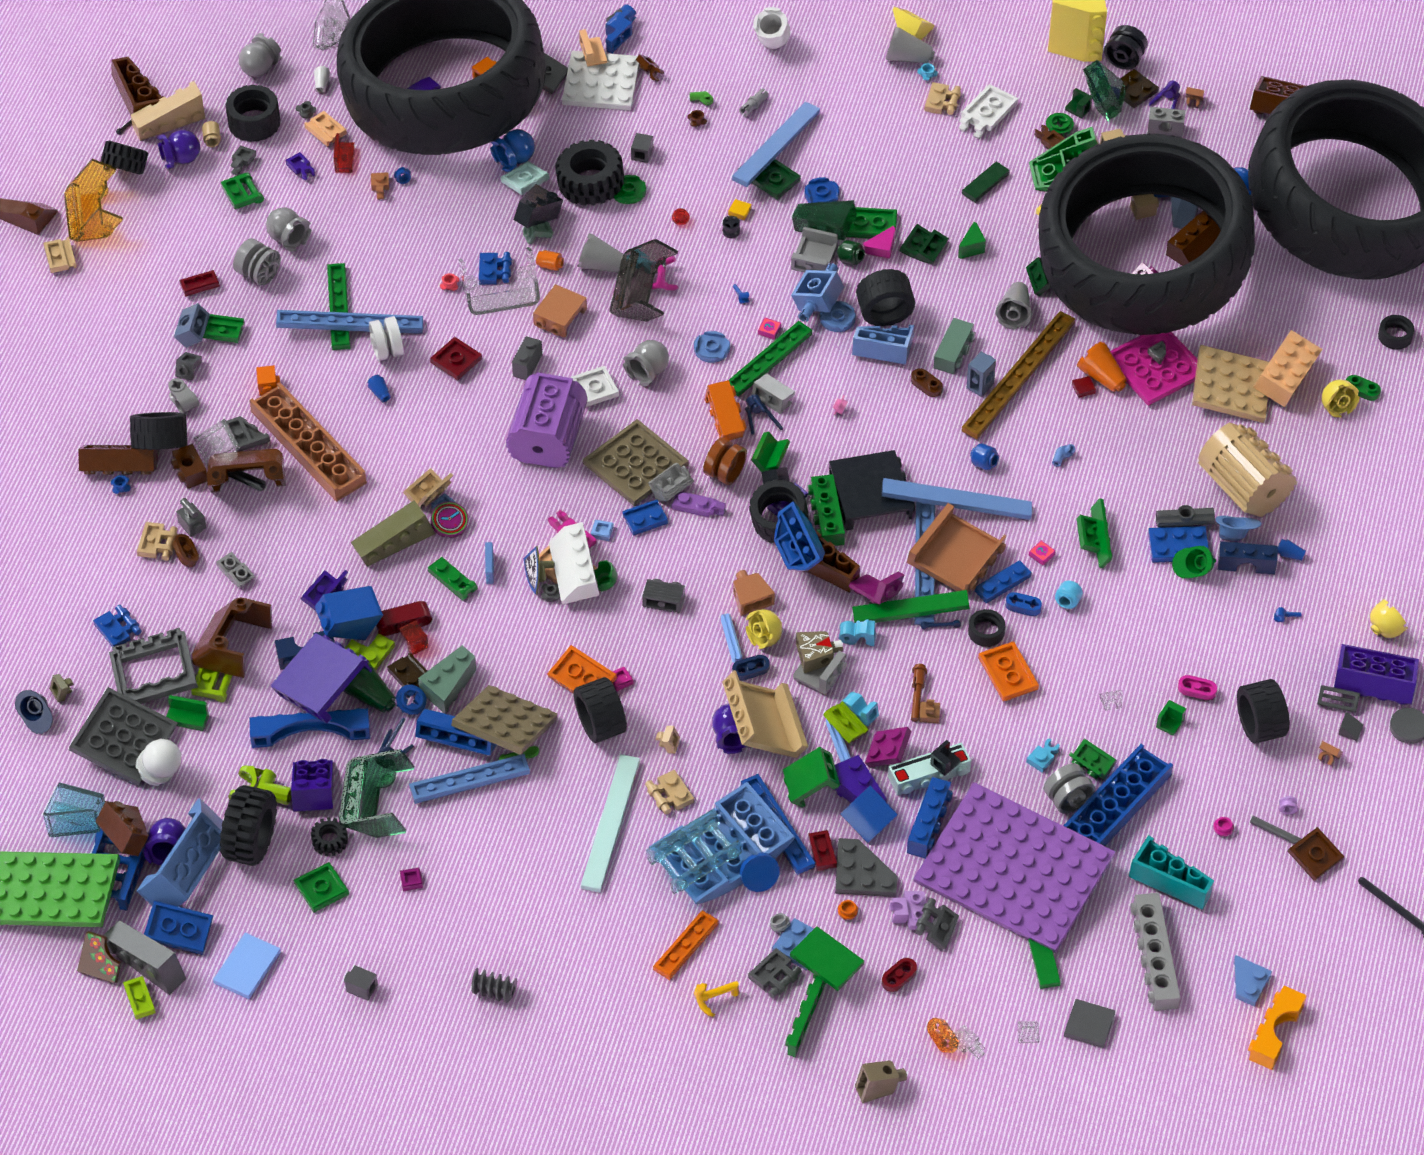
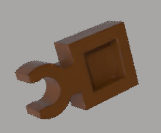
(1048, 138)

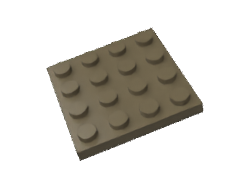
(633, 460)
(504, 719)

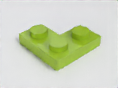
(375, 652)

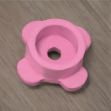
(840, 405)

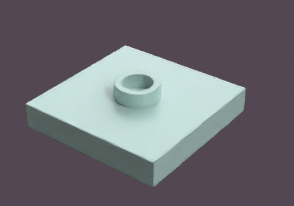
(524, 177)

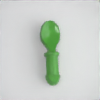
(531, 752)

